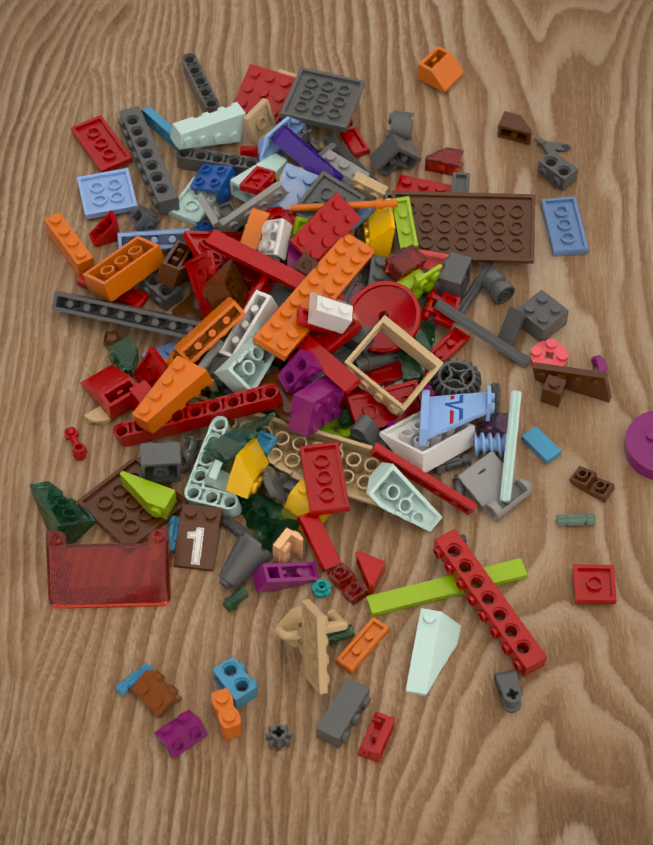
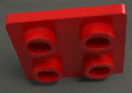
(258, 180)

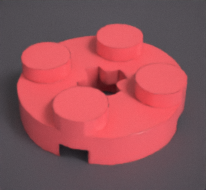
(552, 348)

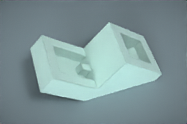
(216, 477)

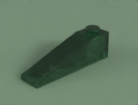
(234, 441)
(266, 518)

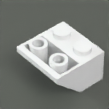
(275, 238)

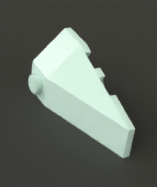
(398, 496)
(434, 642)

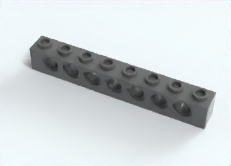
(149, 160)

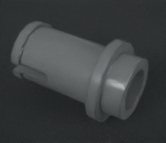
(458, 486)

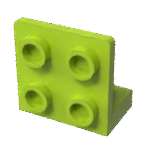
(421, 282)

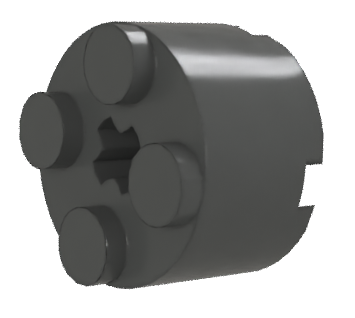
(400, 124)

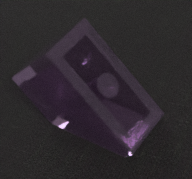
(497, 424)

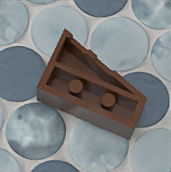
(173, 269)

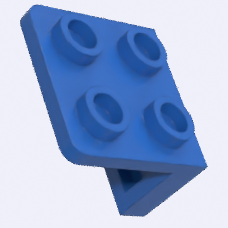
(214, 179)

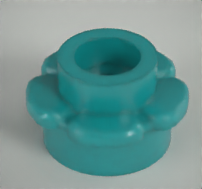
(321, 593)

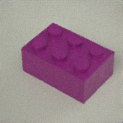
(315, 406)

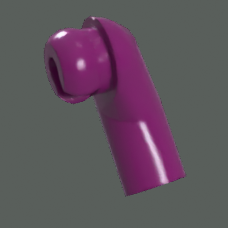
(599, 362)

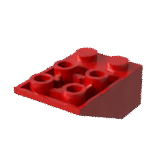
(110, 390)

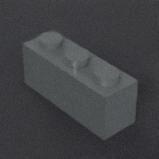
(343, 713)

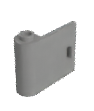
(486, 486)

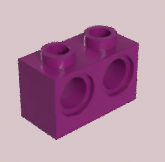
(299, 371)

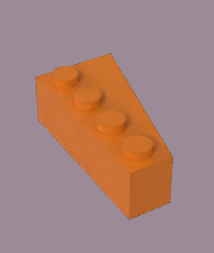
(171, 393)

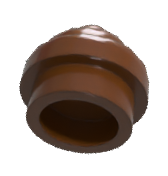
(111, 338)

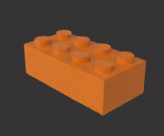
(124, 268)

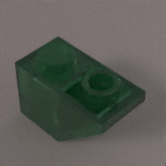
(124, 355)

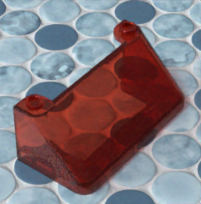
(109, 572)

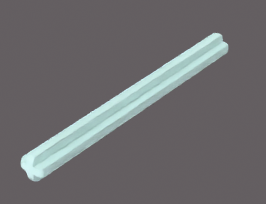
(510, 446)

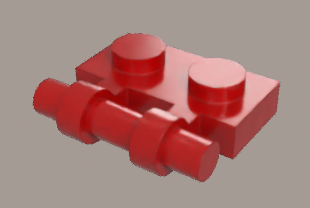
(440, 319)

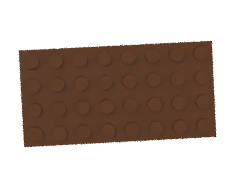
(473, 225)

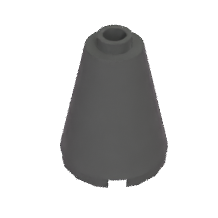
(243, 560)

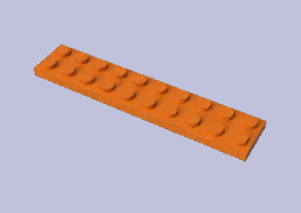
(329, 278)

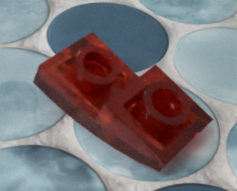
(347, 584)

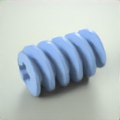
(489, 444)

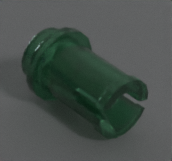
(344, 419)
(231, 603)

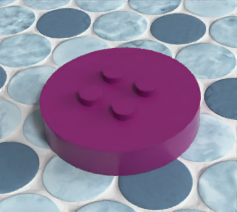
(639, 444)

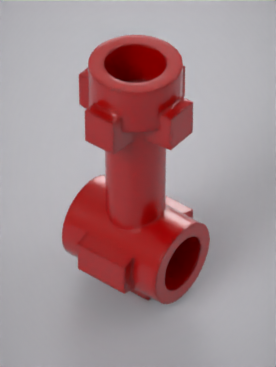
(79, 449)

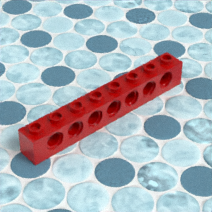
(488, 591)

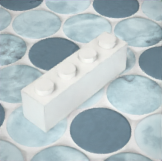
(258, 312)

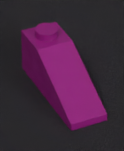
(281, 576)

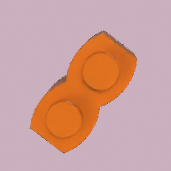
(226, 713)

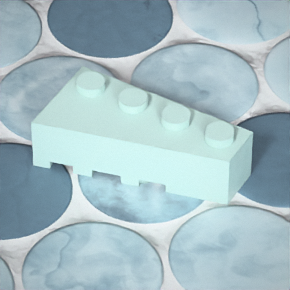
(210, 128)
(245, 367)

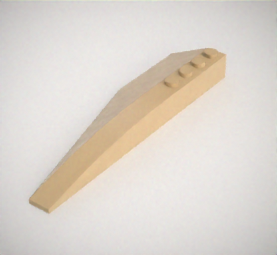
(286, 456)

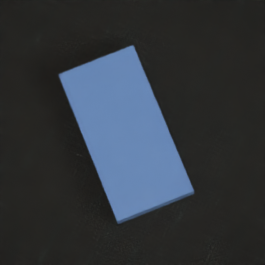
(564, 226)

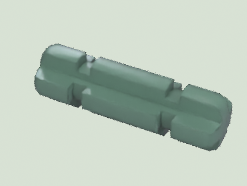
(575, 519)

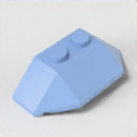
(268, 147)

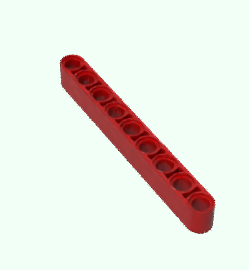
(207, 412)

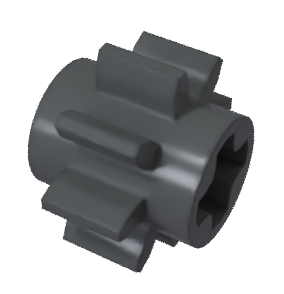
(274, 740)

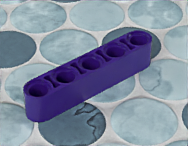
(303, 153)

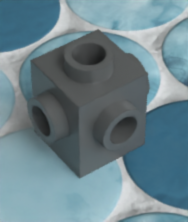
(144, 218)

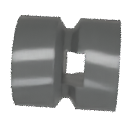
(498, 287)

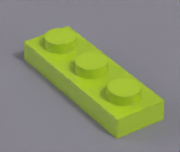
(405, 223)

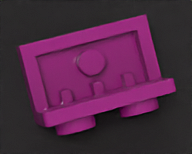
(181, 733)

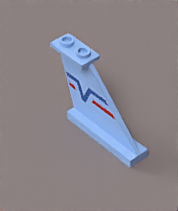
(450, 411)

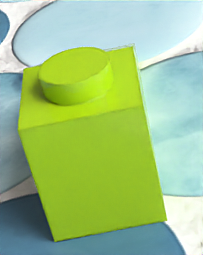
(152, 496)

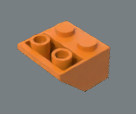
(439, 69)

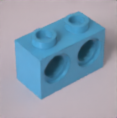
(235, 682)

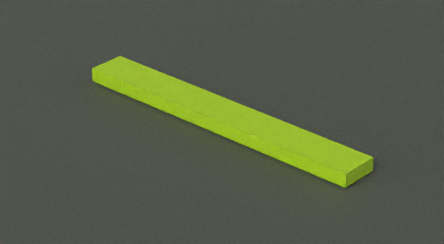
(439, 589)

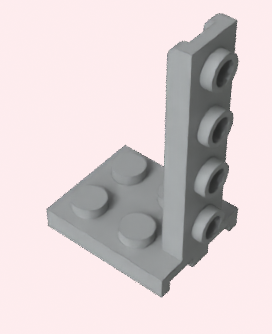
(240, 216)

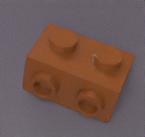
(156, 692)

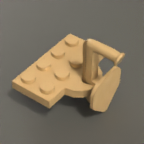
(307, 629)

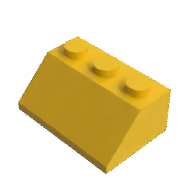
(380, 230)
(247, 470)

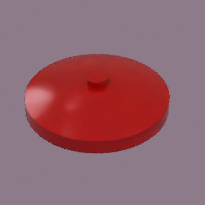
(390, 300)

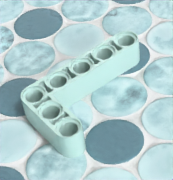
(200, 470)

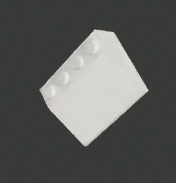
(404, 440)

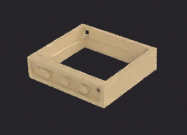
(411, 347)

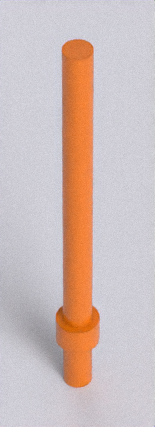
(378, 204)

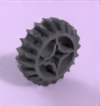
(457, 375)

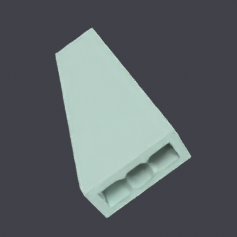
(273, 162)

